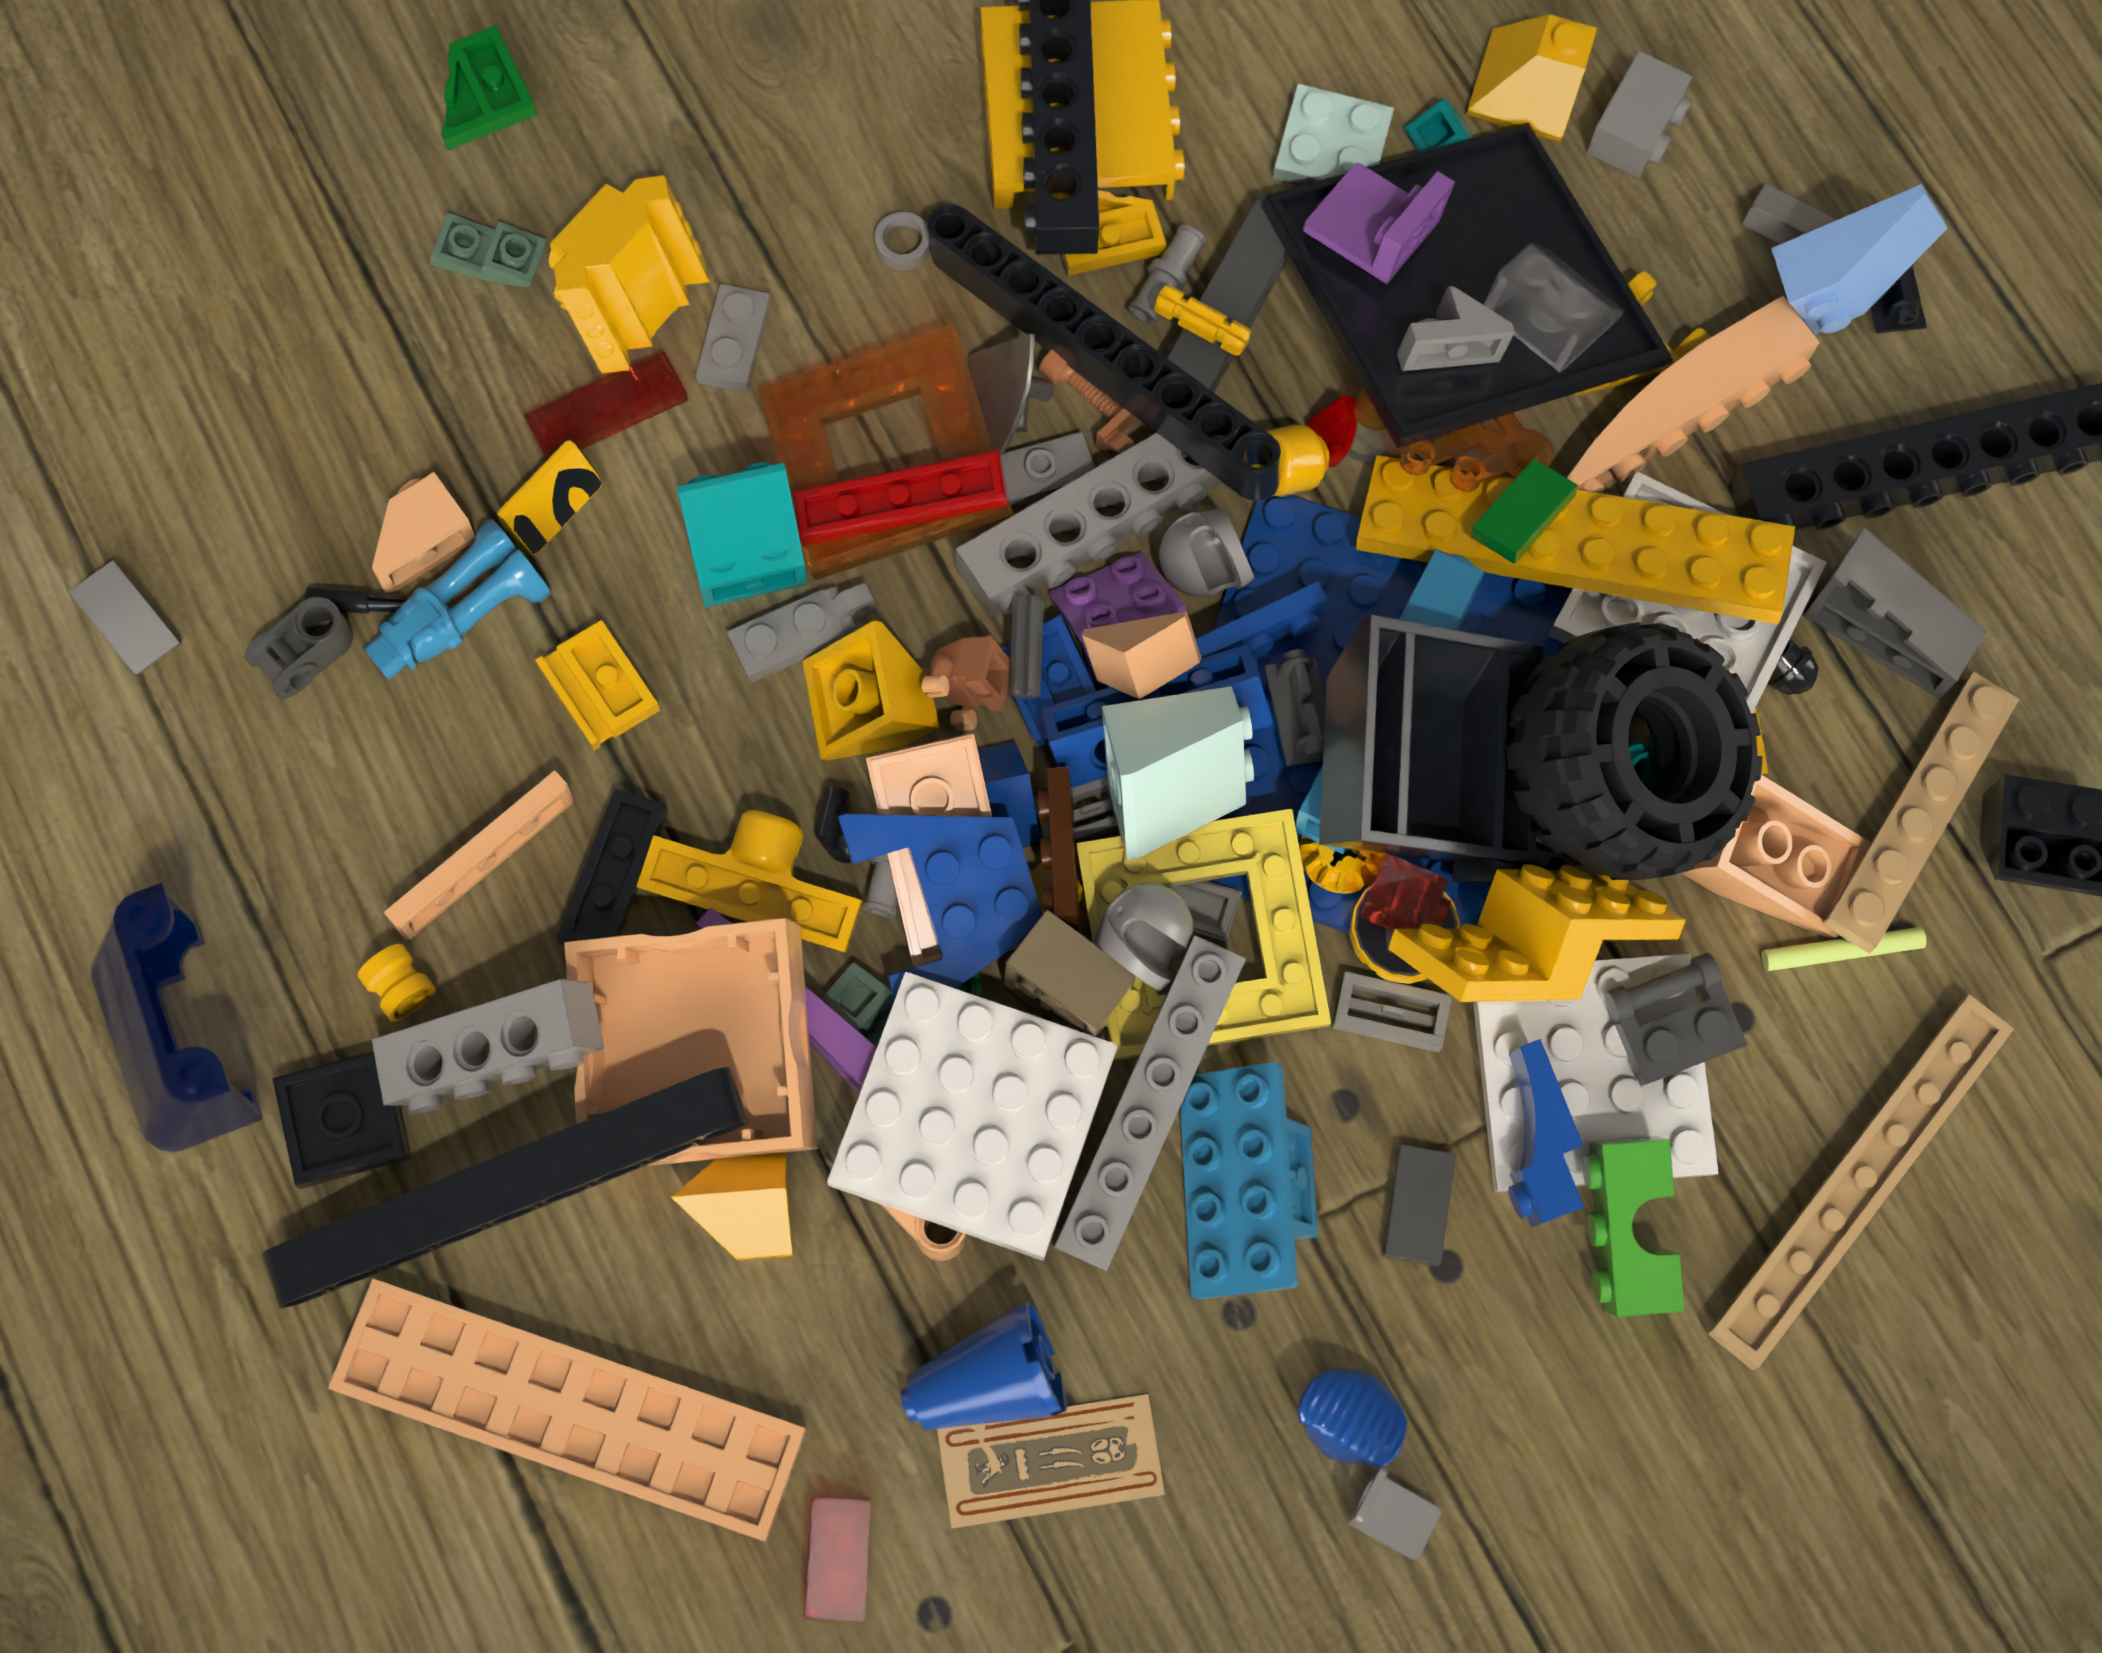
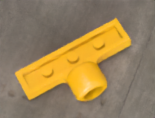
(752, 881)

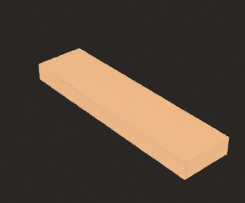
(480, 856)

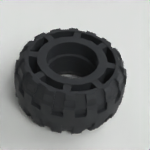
(1578, 765)

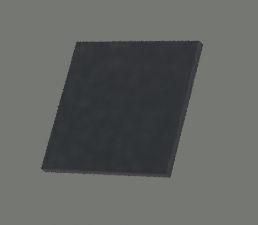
(1499, 205)

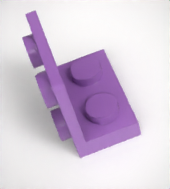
(1376, 220)
(1115, 595)

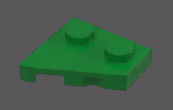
(482, 89)

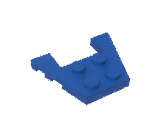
(969, 881)

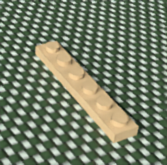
(1920, 813)

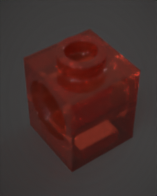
(1405, 896)

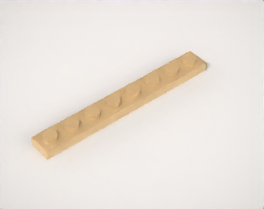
(1860, 1183)

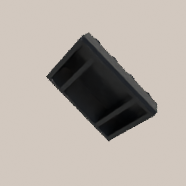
(1423, 744)

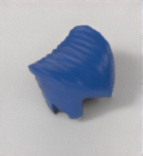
(1353, 1417)

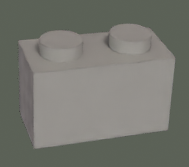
(1639, 115)

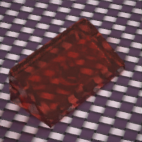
(837, 1559)

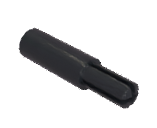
(357, 600)

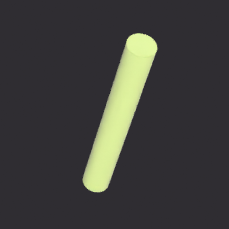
(1840, 950)

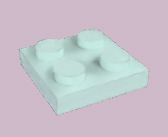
(1330, 135)

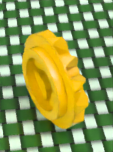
(1347, 875)

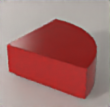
(1337, 427)

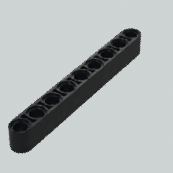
(1003, 274)
(505, 1187)

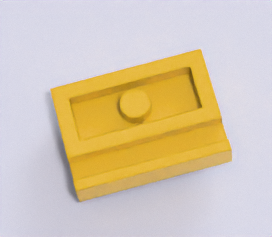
(597, 685)

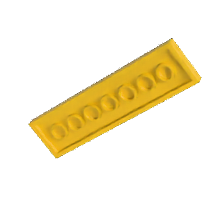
(1592, 545)

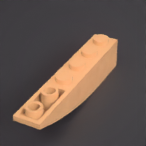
(1700, 392)

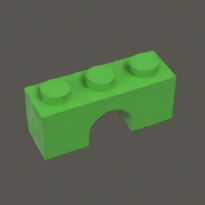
(1622, 1179)

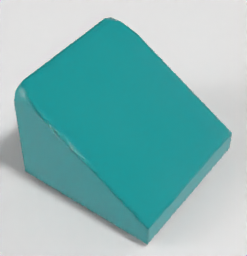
(1438, 127)

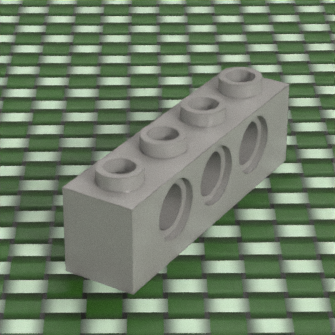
(412, 1057)

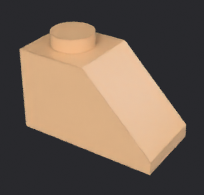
(419, 533)

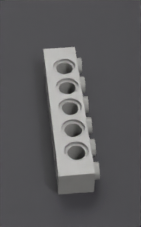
(1073, 508)
(1149, 1104)

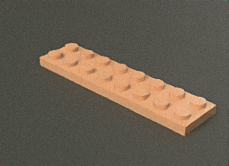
(568, 1409)

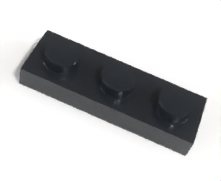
(612, 869)

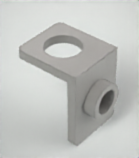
(1394, 1515)

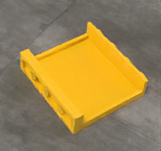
(1129, 97)

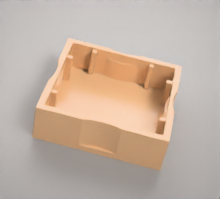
(697, 1007)

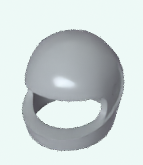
(1204, 554)
(1146, 931)

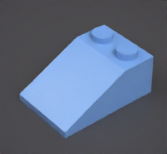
(1856, 259)

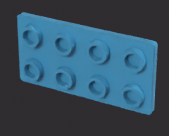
(1245, 1182)

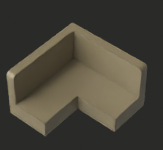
(1066, 975)

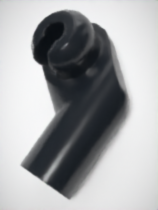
(827, 827)

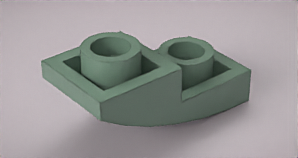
(488, 254)

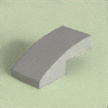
(124, 618)

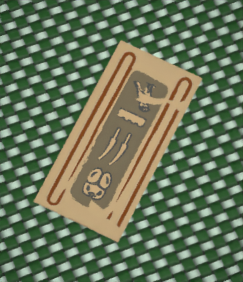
(1051, 1463)

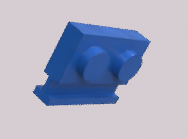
(1062, 676)

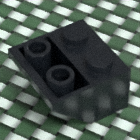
(2043, 834)

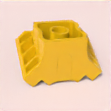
(625, 268)

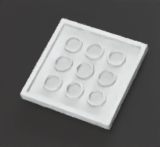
(1747, 645)
(1593, 1073)
(973, 1116)

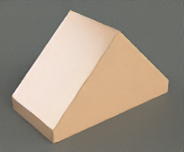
(1142, 652)

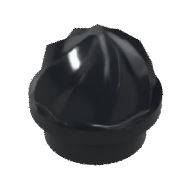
(1795, 670)

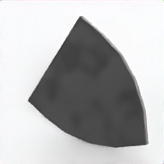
(1004, 385)

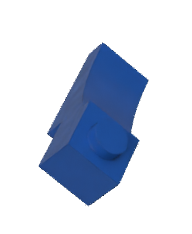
(1544, 1183)

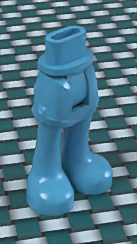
(427, 625)

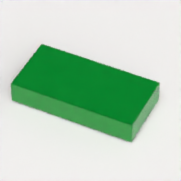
(1524, 511)

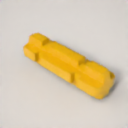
(1202, 320)

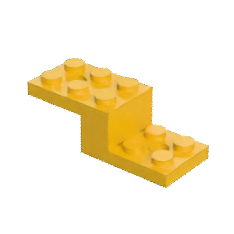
(1535, 935)

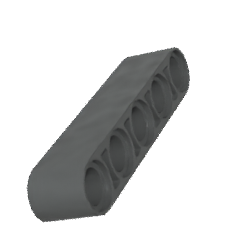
(1236, 291)

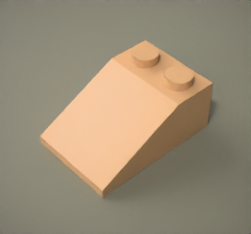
(1784, 860)

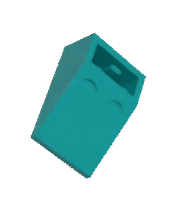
(743, 533)

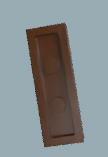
(1059, 850)

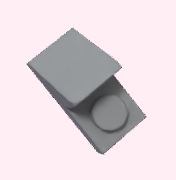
(1459, 336)

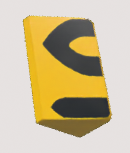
(549, 499)

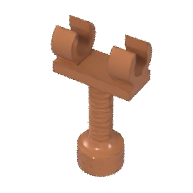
(1111, 437)

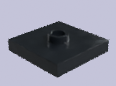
(338, 1121)

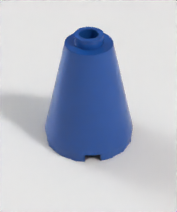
(989, 1377)

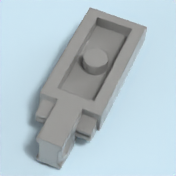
(798, 630)

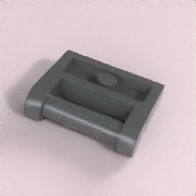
(1683, 1036)

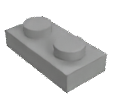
(733, 338)

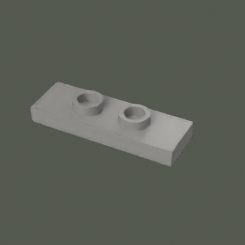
(1045, 468)

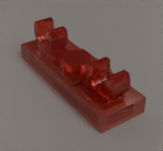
(607, 406)

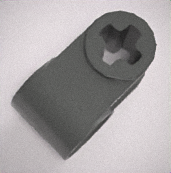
(299, 650)

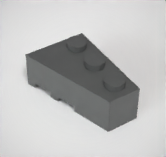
(1895, 616)

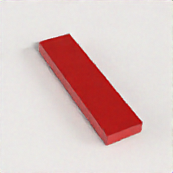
(900, 498)

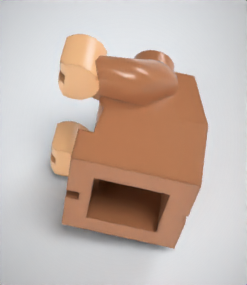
(969, 675)

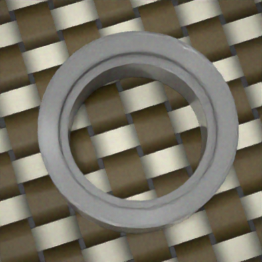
(897, 261)

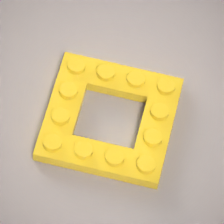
(1269, 854)

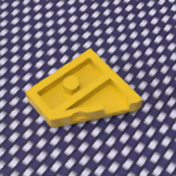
(1126, 234)

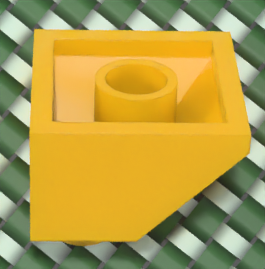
(1532, 74)
(867, 695)

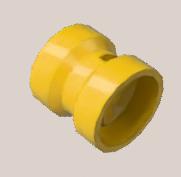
(396, 982)

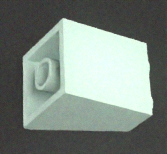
(1175, 764)

